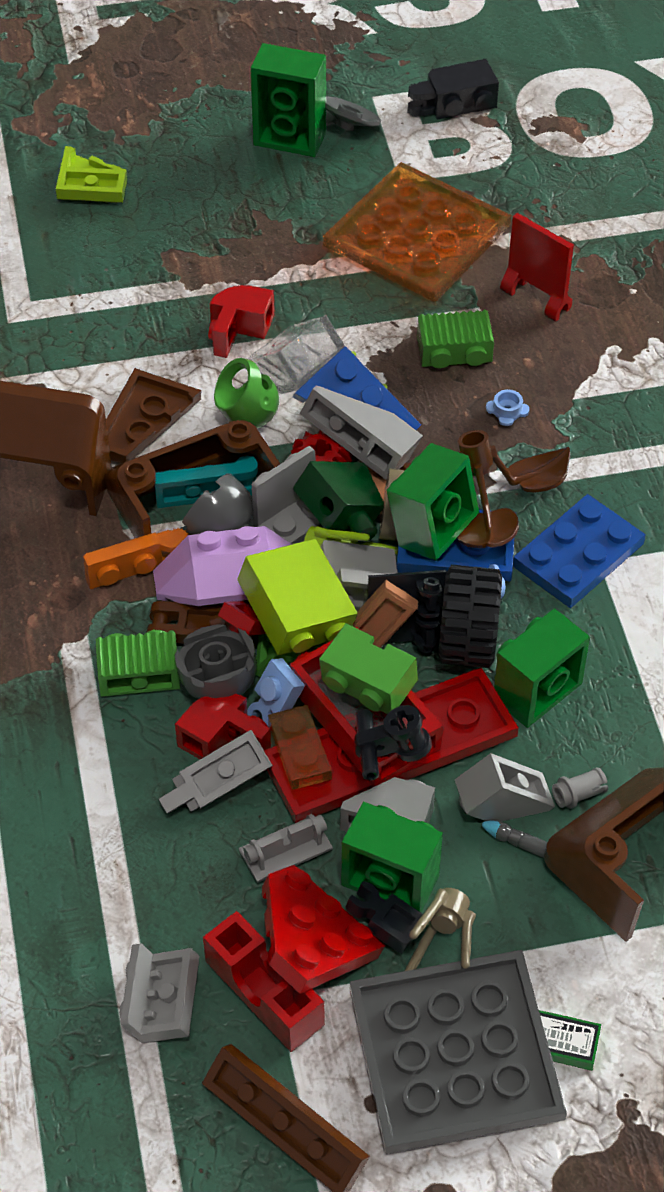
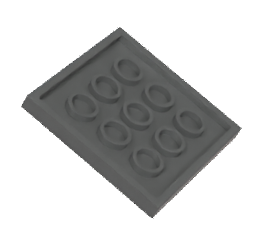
(456, 1052)

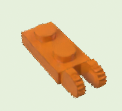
(130, 557)

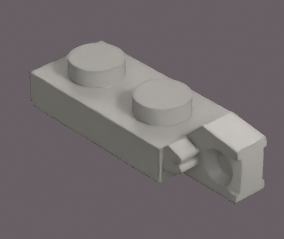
(217, 773)

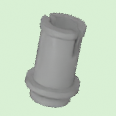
(570, 791)

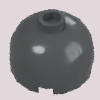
(221, 509)
(216, 662)

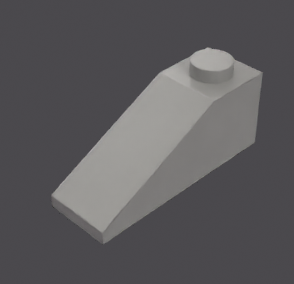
(362, 429)

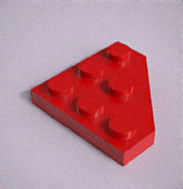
(312, 932)

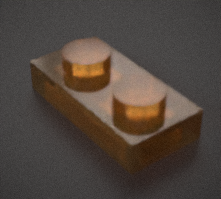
(299, 747)

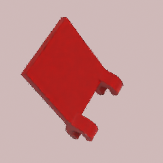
(540, 260)

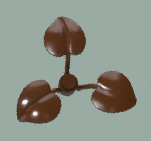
(532, 473)

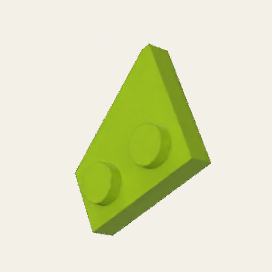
(89, 179)

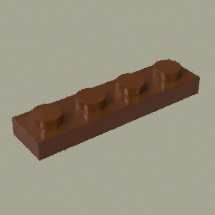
(285, 1120)

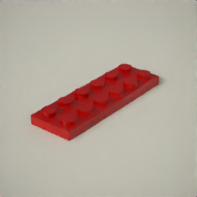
(471, 722)

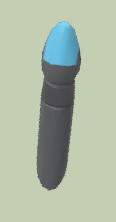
(525, 841)

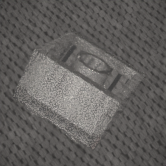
(298, 353)

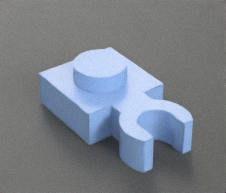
(277, 690)

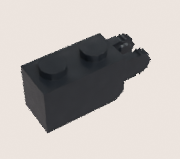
(455, 90)

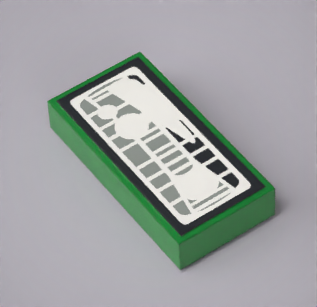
(571, 1039)

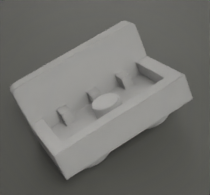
(159, 993)

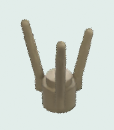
(445, 914)

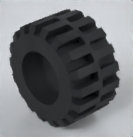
(470, 616)

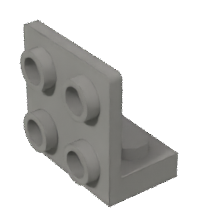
(277, 503)
(354, 563)

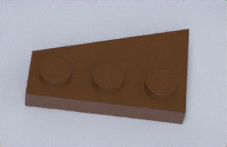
(145, 411)

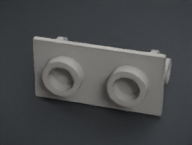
(286, 847)

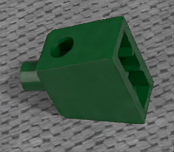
(341, 496)

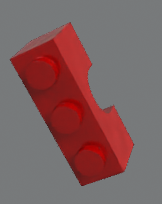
(242, 962)

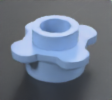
(507, 407)

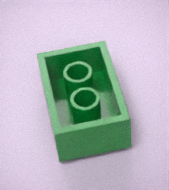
(288, 99)

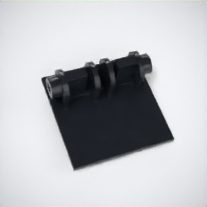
(425, 623)

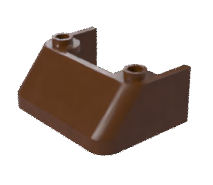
(59, 432)
(213, 447)
(594, 848)

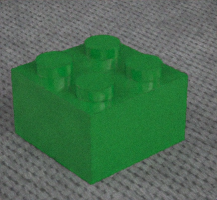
(433, 501)
(541, 666)
(391, 855)

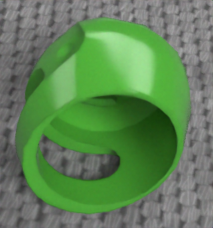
(253, 401)

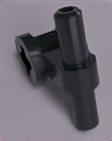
(390, 738)

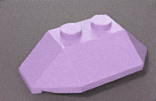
(209, 563)

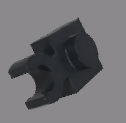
(389, 919)

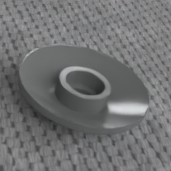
(350, 114)

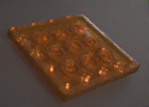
(417, 231)

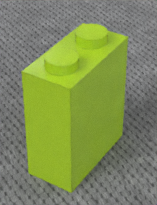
(296, 596)

